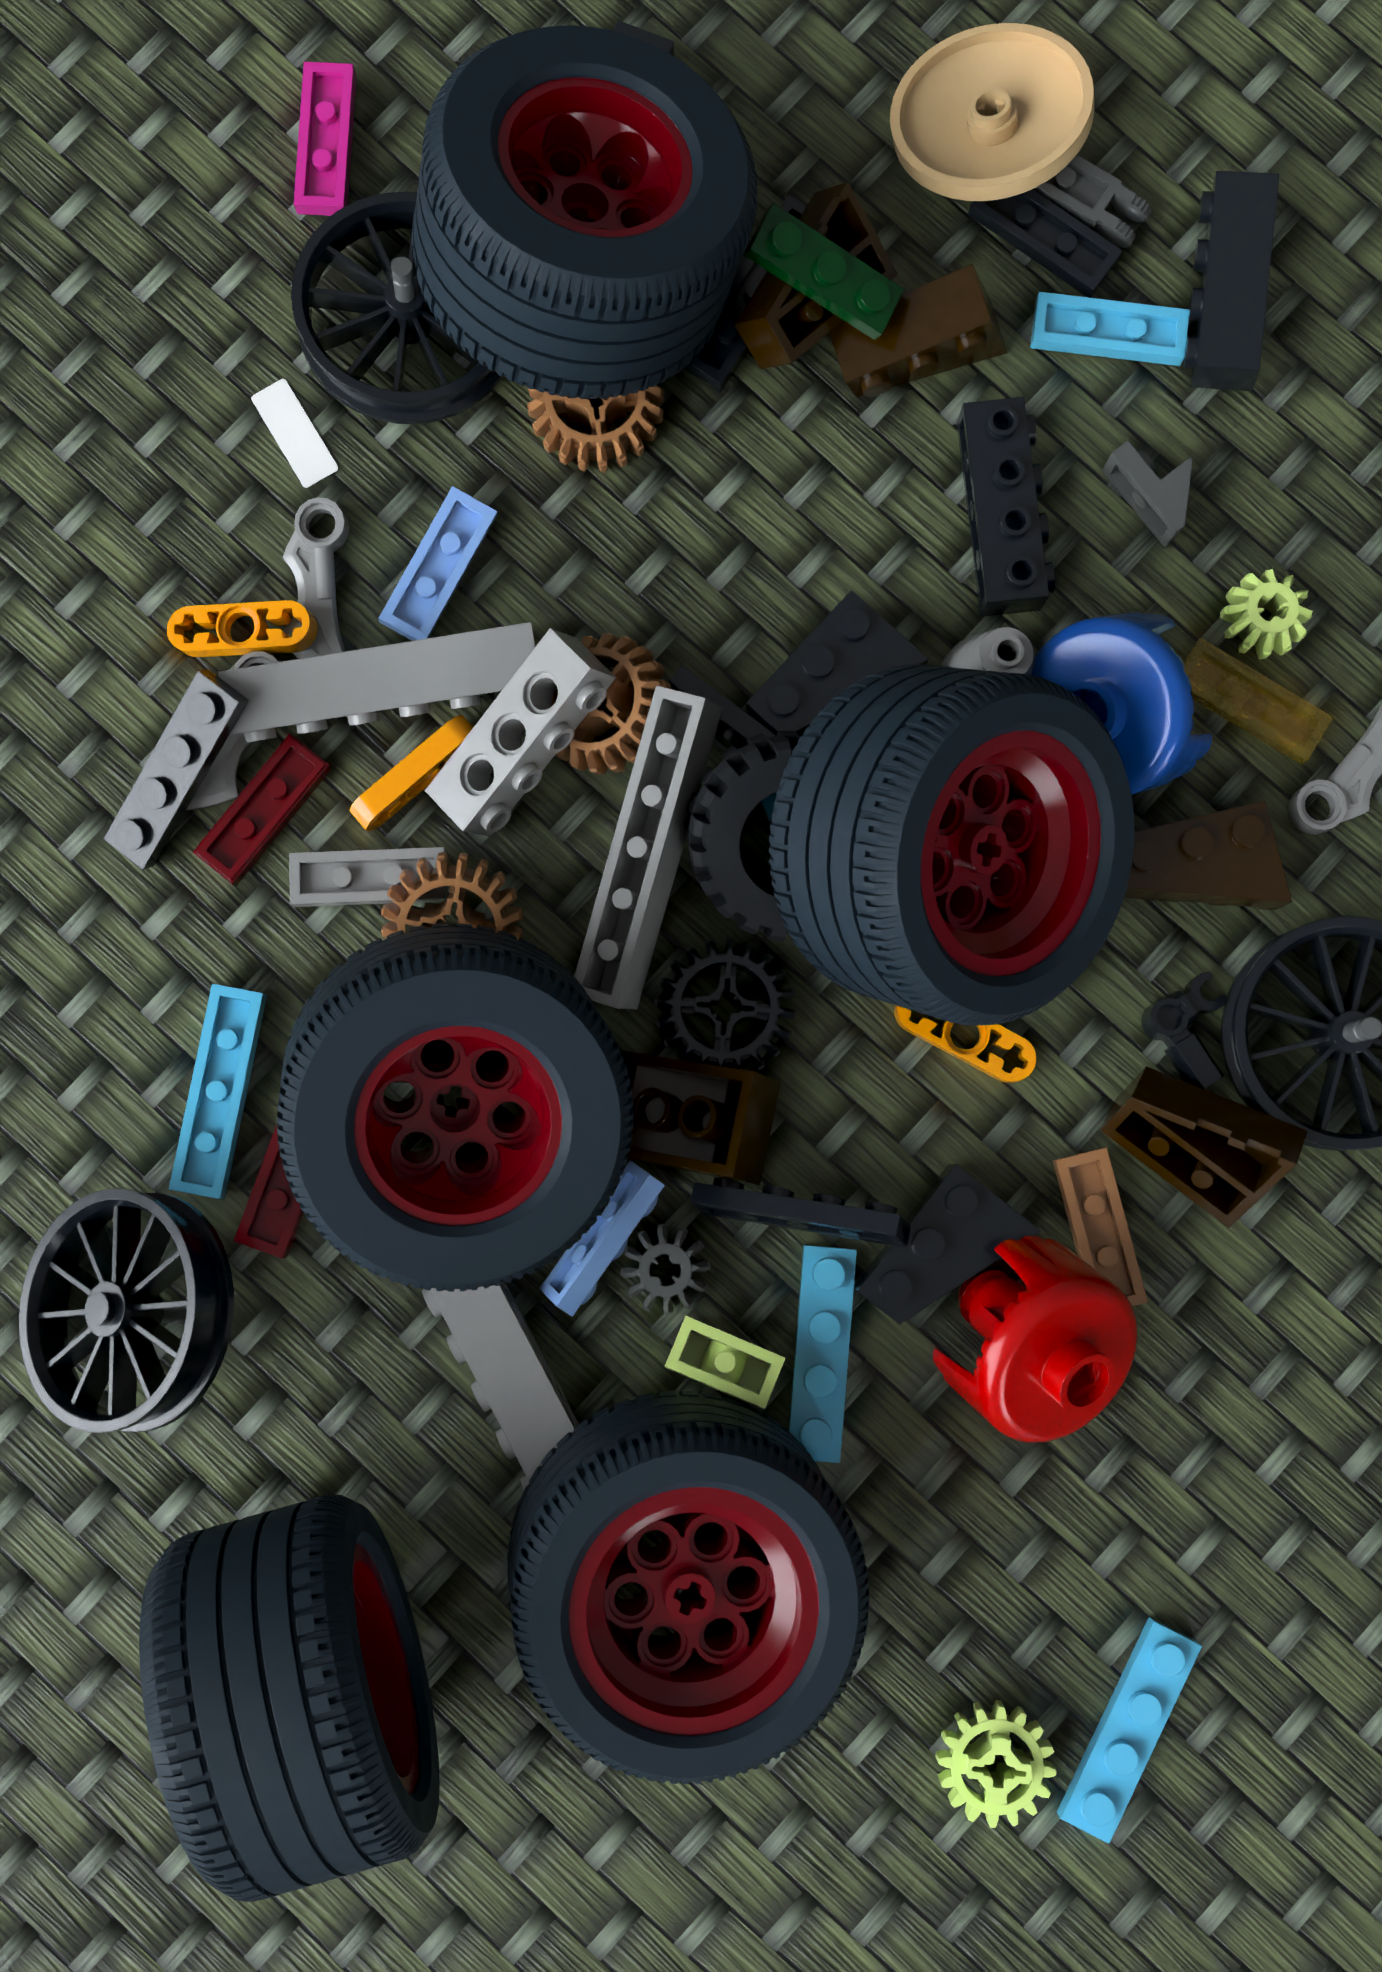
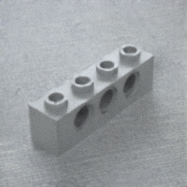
(494, 741)

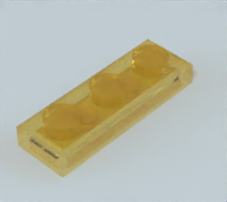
(1254, 702)

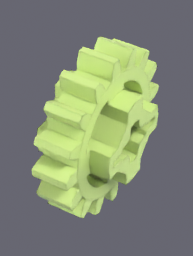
(973, 1758)

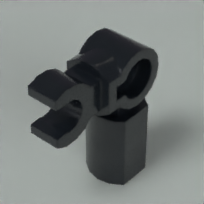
(1168, 1021)

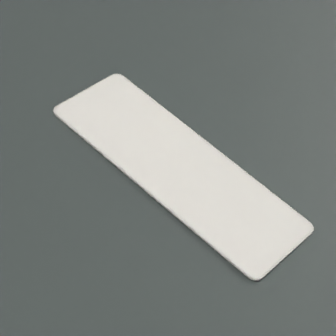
(294, 433)

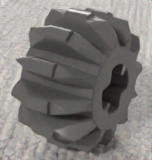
(653, 1282)

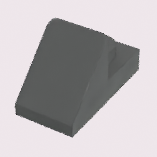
(1156, 501)

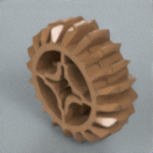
(601, 445)
(636, 679)
(459, 878)

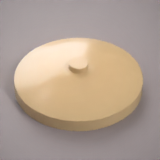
(992, 112)

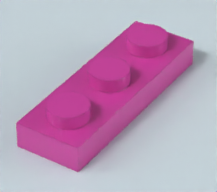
(325, 138)

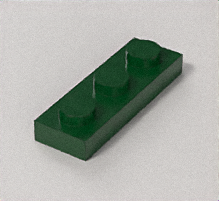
(823, 271)

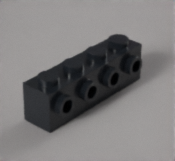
(1234, 280)
(1003, 506)

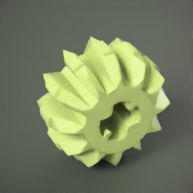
(1282, 626)

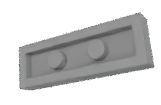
(355, 876)

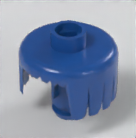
(1135, 690)

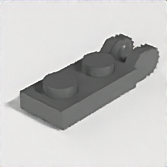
(1086, 194)

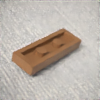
(1099, 1219)

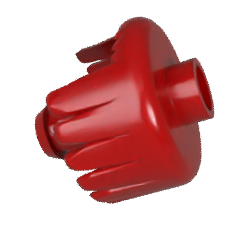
(1047, 1349)

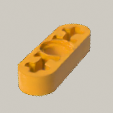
(223, 616)
(409, 775)
(992, 1064)

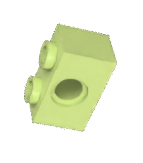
(724, 1362)

